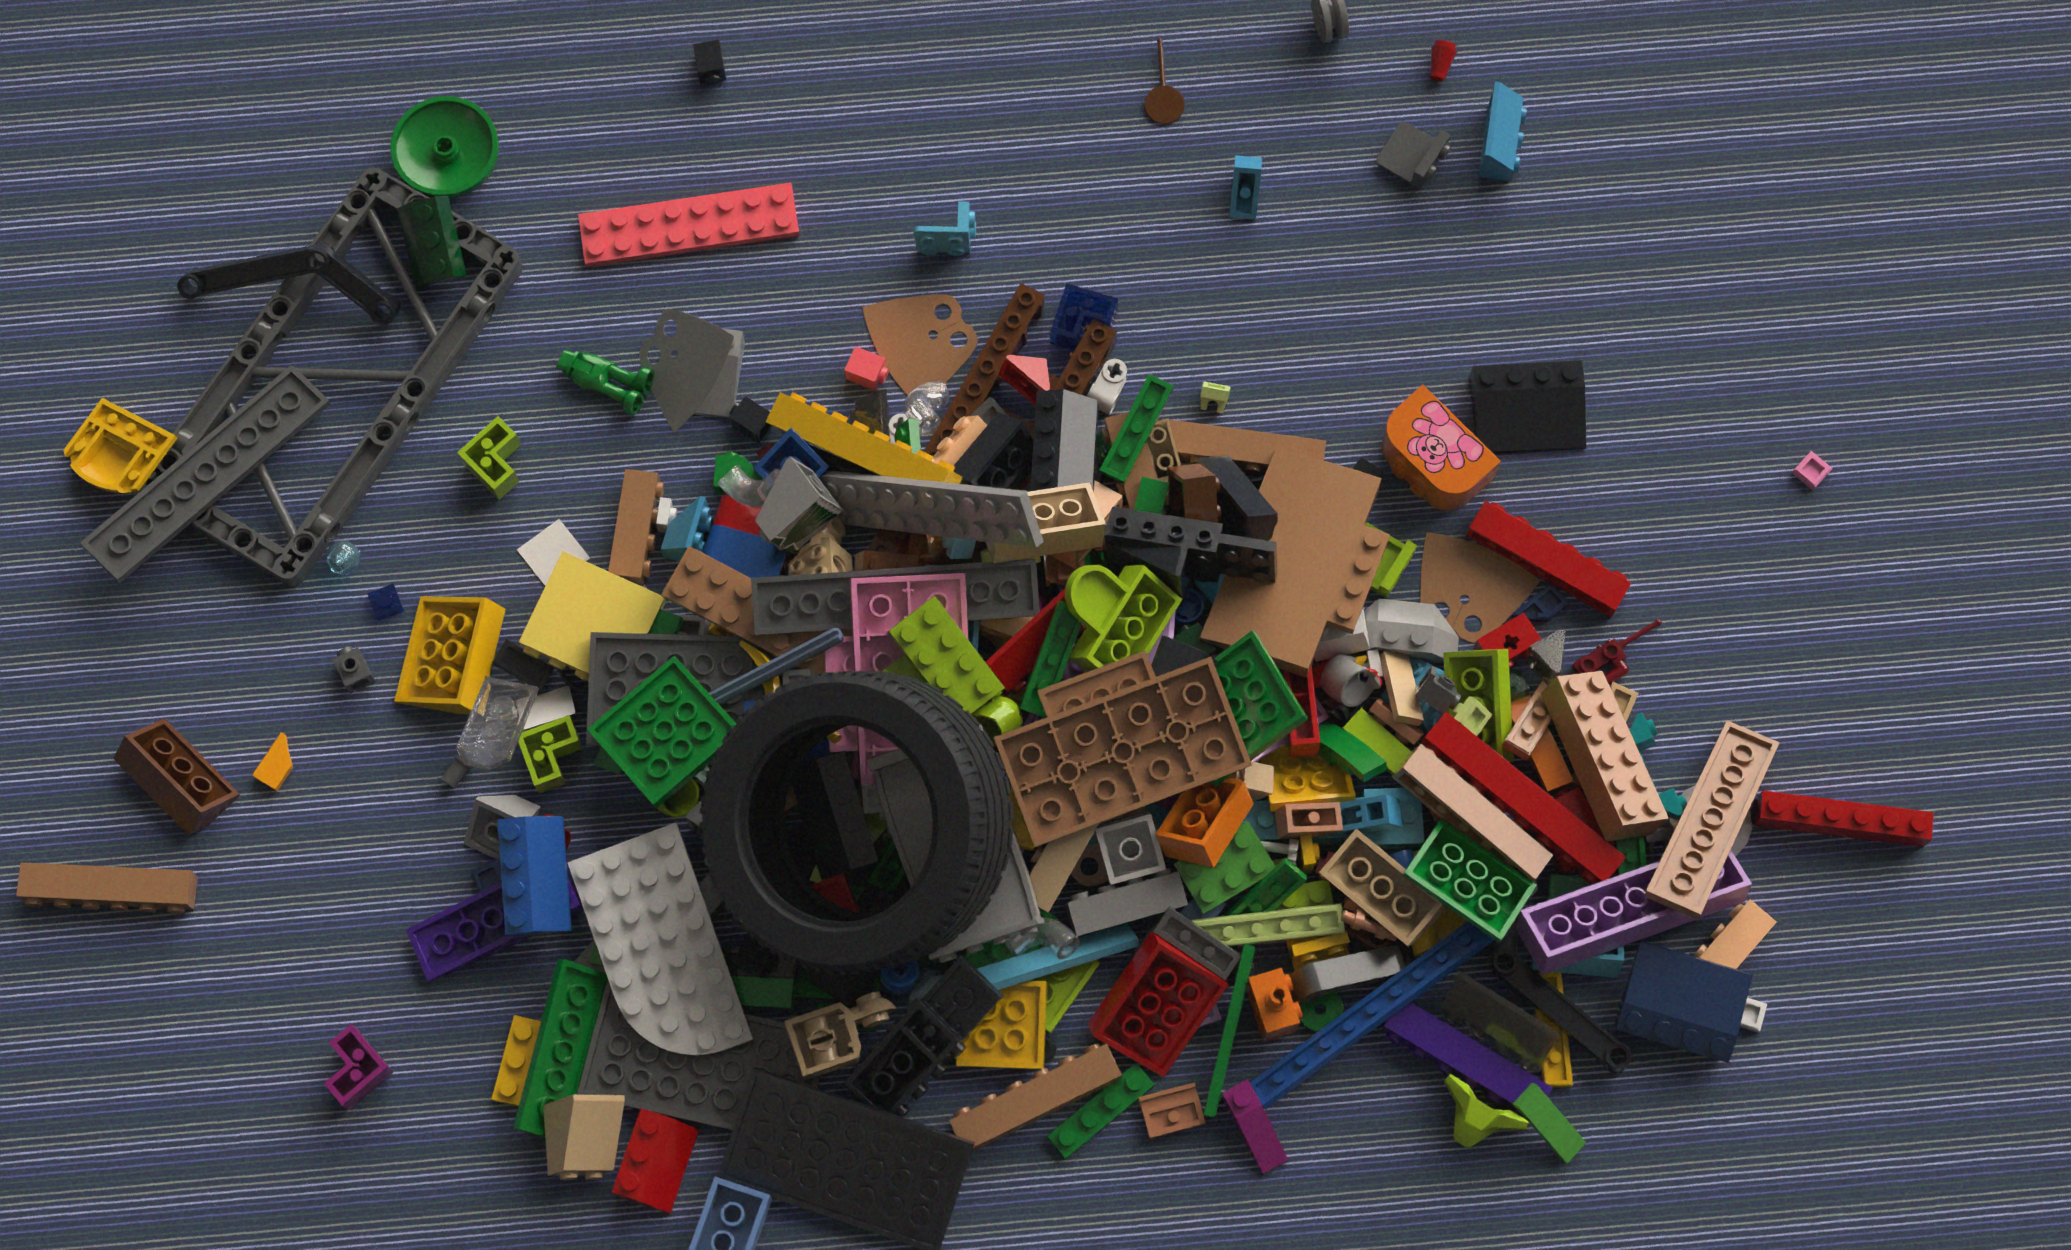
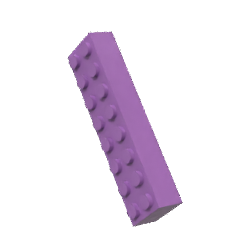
(1613, 915)

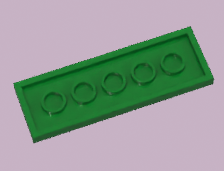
(561, 1042)

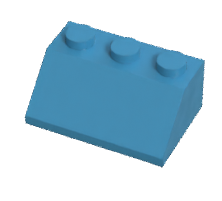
(1502, 134)

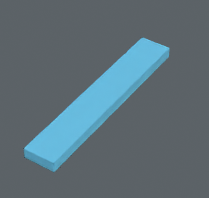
(1045, 962)

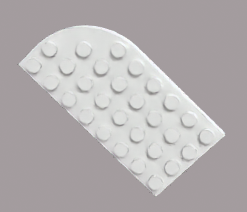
(660, 944)

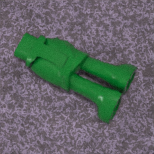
(594, 372)

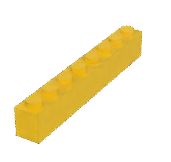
(855, 442)

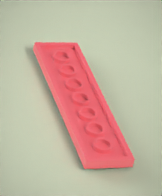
(688, 225)

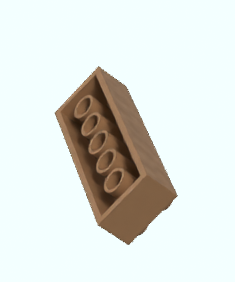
(1604, 756)

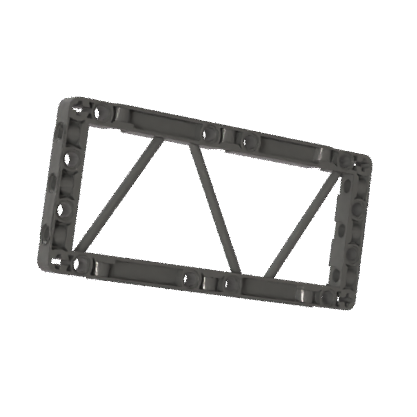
(398, 416)

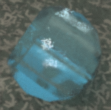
(343, 557)

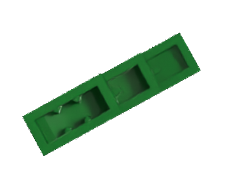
(1349, 752)

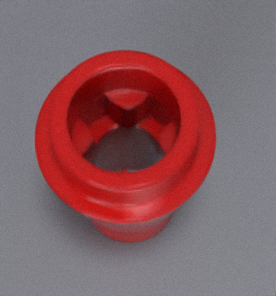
(1442, 56)

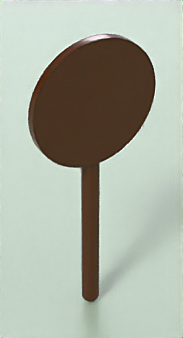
(1164, 103)

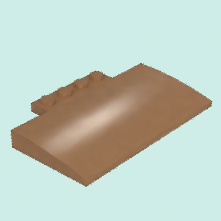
(1322, 562)
(1119, 744)

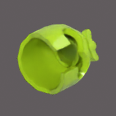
(1001, 715)

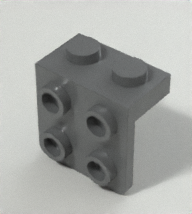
(1413, 154)

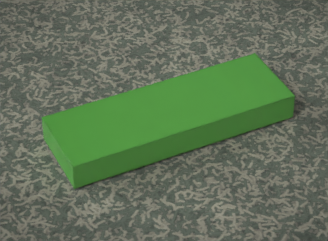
(1549, 1123)

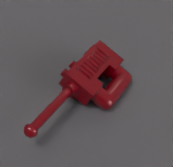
(1610, 653)

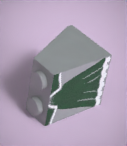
(795, 507)

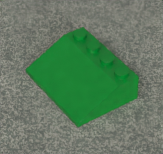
(1469, 880)

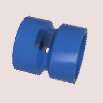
(1191, 611)
(899, 979)

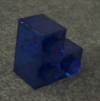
(1076, 311)

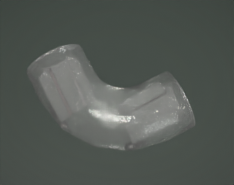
(922, 401)
(746, 490)
(1050, 934)

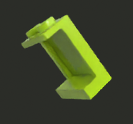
(1392, 565)

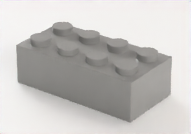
(1126, 903)

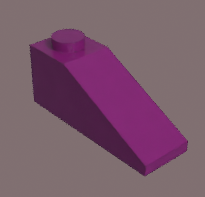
(1254, 1126)

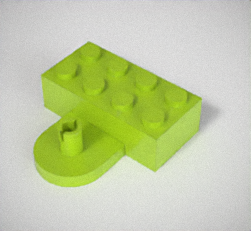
(1120, 613)
(942, 656)

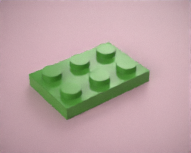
(1237, 869)

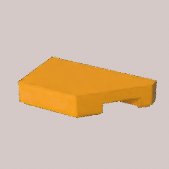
(275, 765)

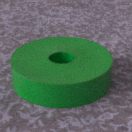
(1315, 1022)

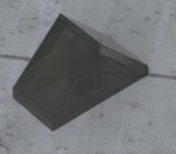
(1546, 656)

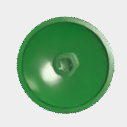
(445, 147)

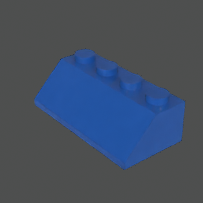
(534, 875)

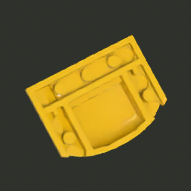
(117, 448)

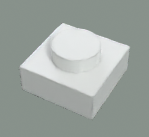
(666, 514)
(1373, 662)

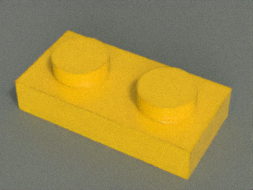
(1307, 854)

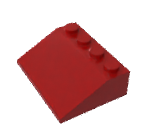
(1156, 1005)

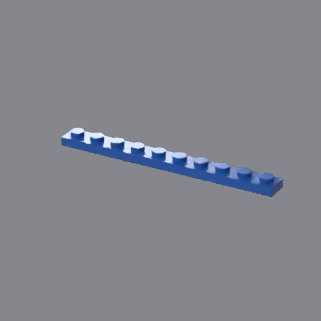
(1369, 1013)

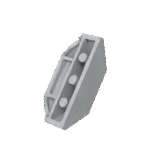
(1409, 630)

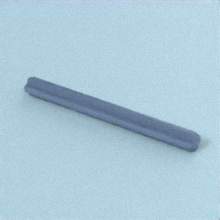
(777, 666)

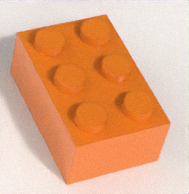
(1204, 822)

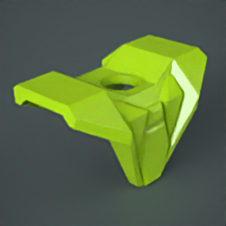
(1475, 1119)

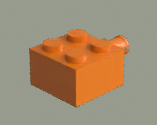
(1273, 1004)

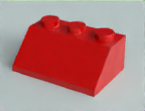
(655, 1161)

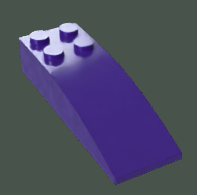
(469, 931)

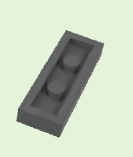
(1197, 943)

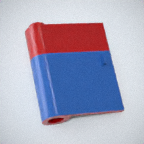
(737, 541)

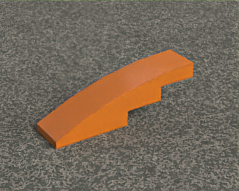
(1545, 756)

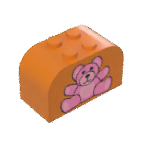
(1436, 452)

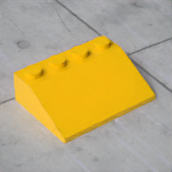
(449, 652)

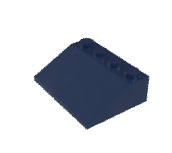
(1683, 1001)

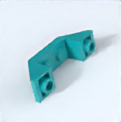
(1642, 734)

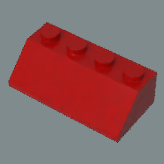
(1018, 655)

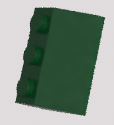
(431, 240)

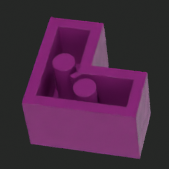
(362, 1070)

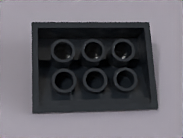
(1529, 406)

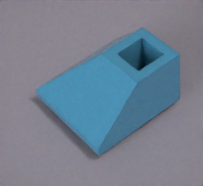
(687, 530)

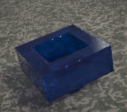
(385, 602)

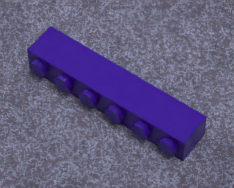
(1460, 1056)

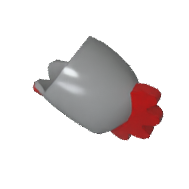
(1341, 679)

